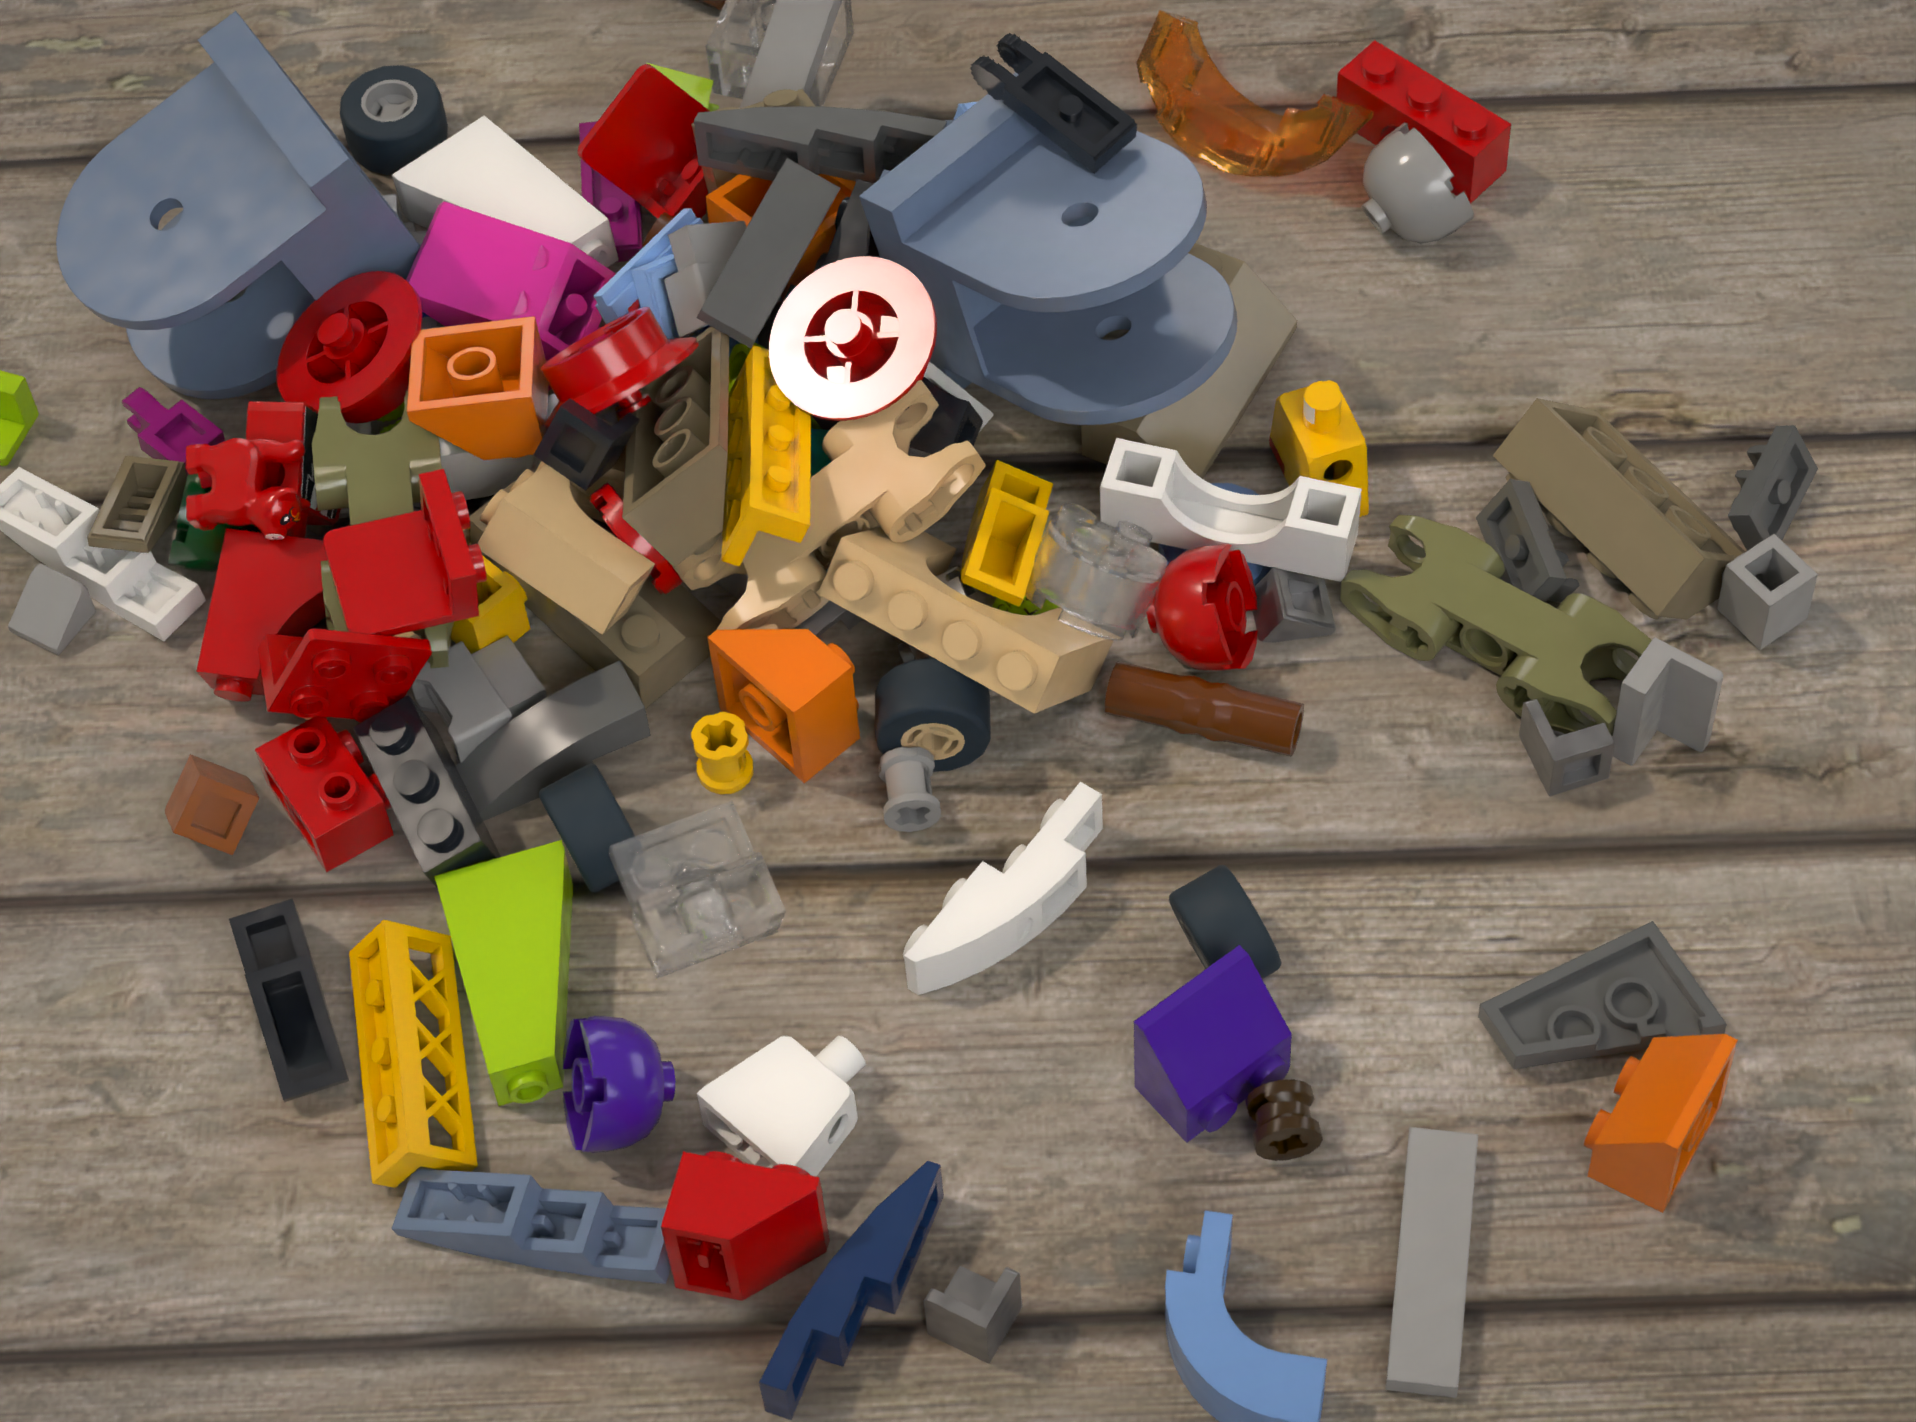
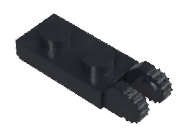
(1056, 102)

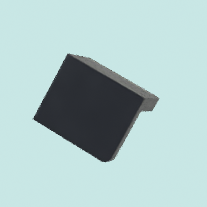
(583, 444)

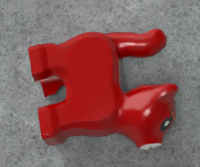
(238, 482)

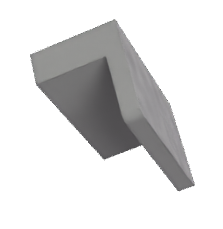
(1666, 694)

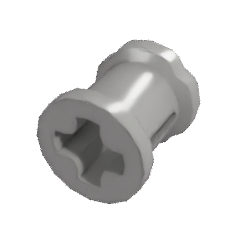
(909, 789)

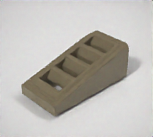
(139, 504)

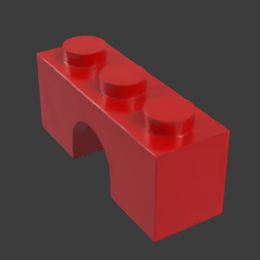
(1459, 129)

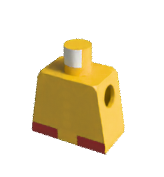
(1318, 430)

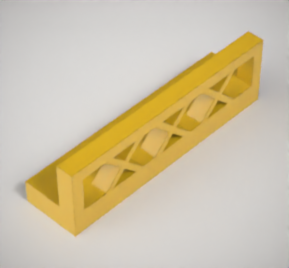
(765, 461)
(395, 1043)

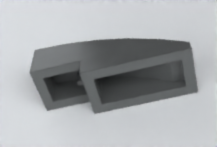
(768, 253)
(554, 740)

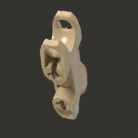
(862, 489)

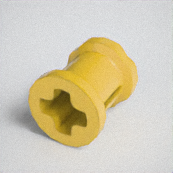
(722, 751)

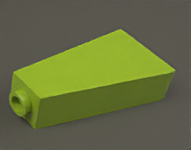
(514, 957)

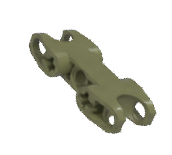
(375, 481)
(1463, 604)

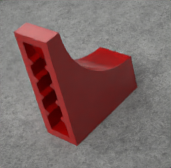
(257, 592)

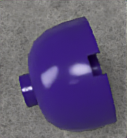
(614, 1083)

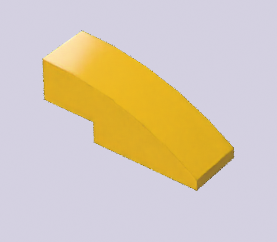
(1005, 533)

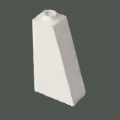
(500, 179)

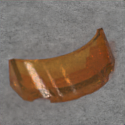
(1224, 126)

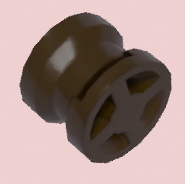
(1283, 1120)

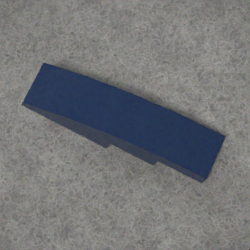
(864, 1273)

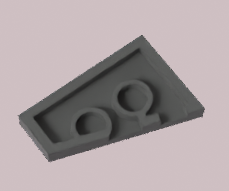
(1601, 1004)

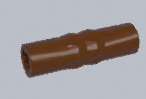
(1204, 708)

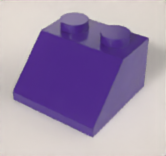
(1210, 1046)

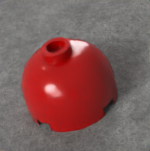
(1204, 609)

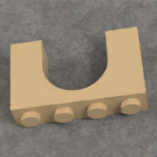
(554, 546)
(1015, 655)

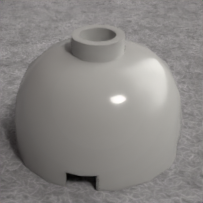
(1412, 189)

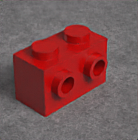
(326, 791)

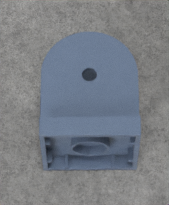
(264, 209)
(1047, 258)

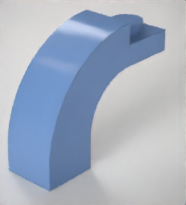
(1217, 1361)

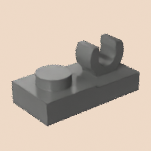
(1773, 488)
(1520, 535)

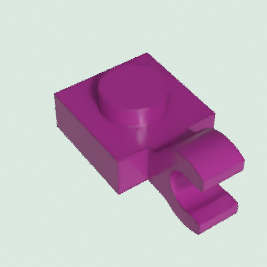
(167, 432)

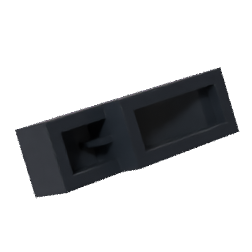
(289, 1000)

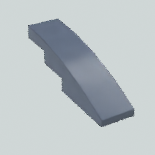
(533, 1226)

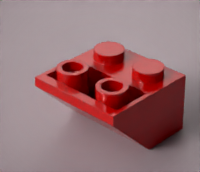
(741, 1224)

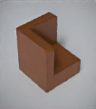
(211, 804)

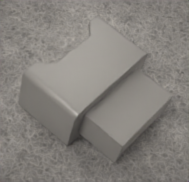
(700, 258)
(478, 692)

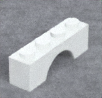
(1296, 530)

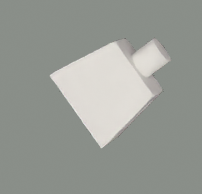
(785, 1104)

